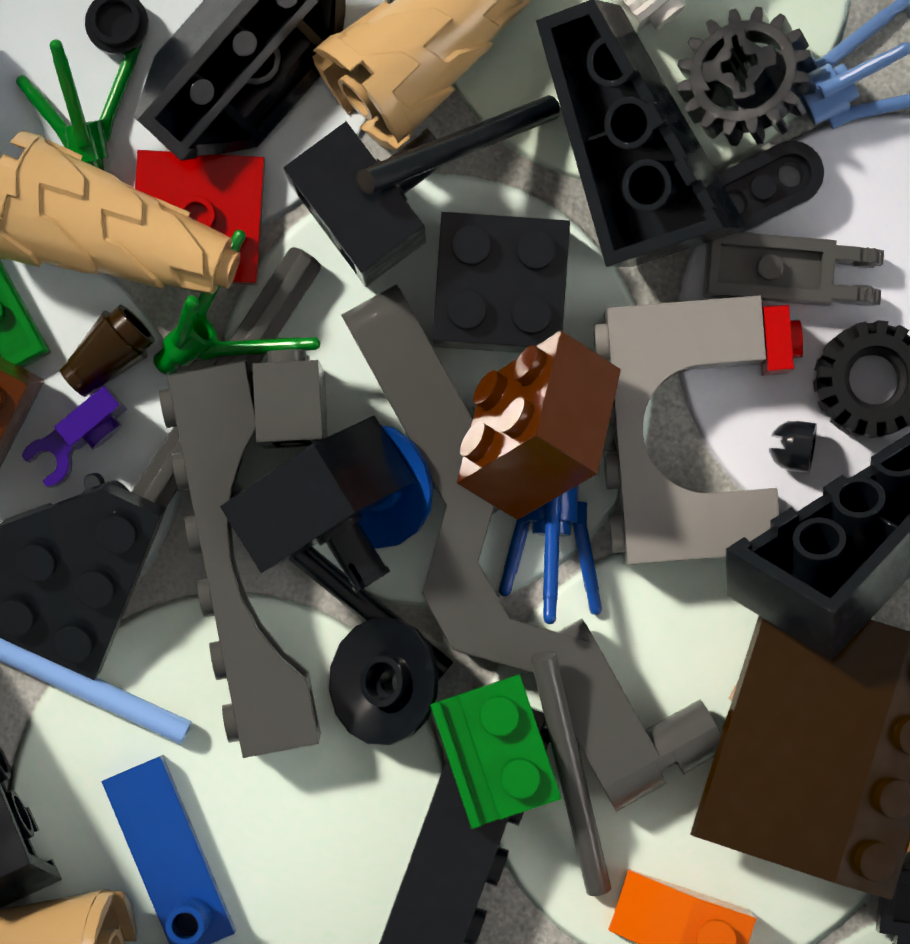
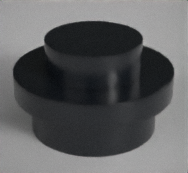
(116, 25)

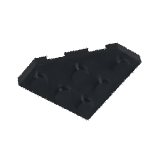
(73, 573)

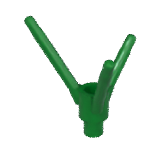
(82, 136)
(198, 338)

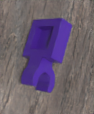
(88, 424)

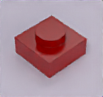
(782, 340)

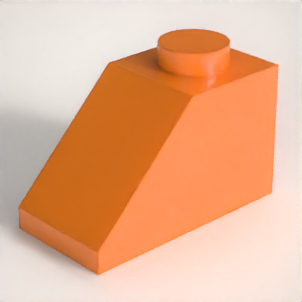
(670, 914)

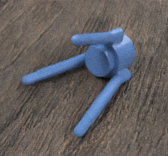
(837, 84)

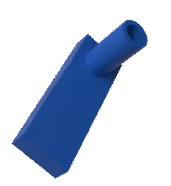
(168, 854)

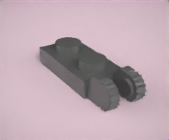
(786, 269)

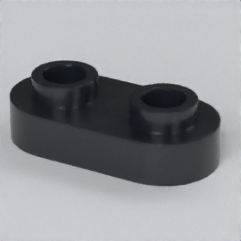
(760, 187)

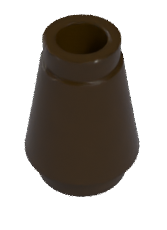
(108, 349)

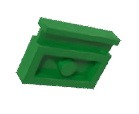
(495, 751)

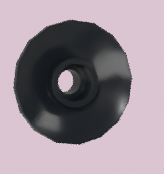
(364, 675)

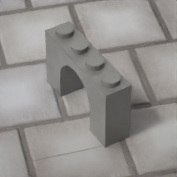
(650, 346)

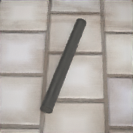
(571, 773)

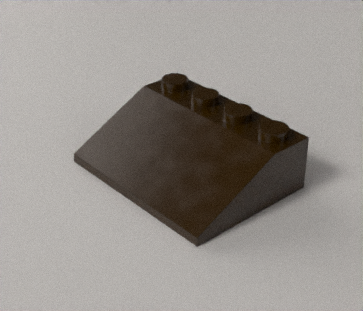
(817, 759)

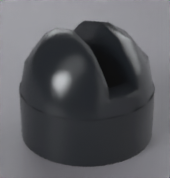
(799, 447)

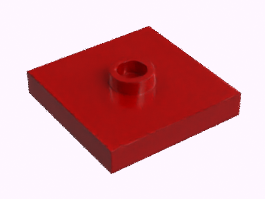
(216, 191)

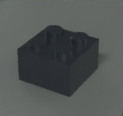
(499, 281)

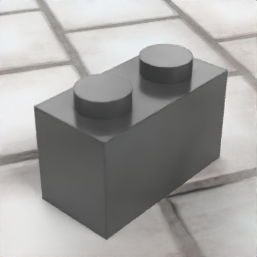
(289, 400)

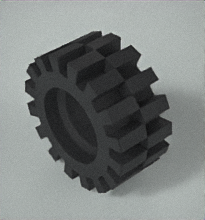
(834, 385)

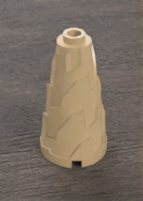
(406, 58)
(95, 224)

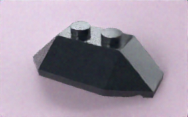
(234, 73)

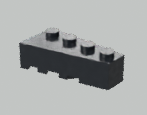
(833, 560)

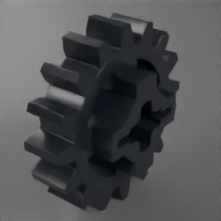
(772, 79)

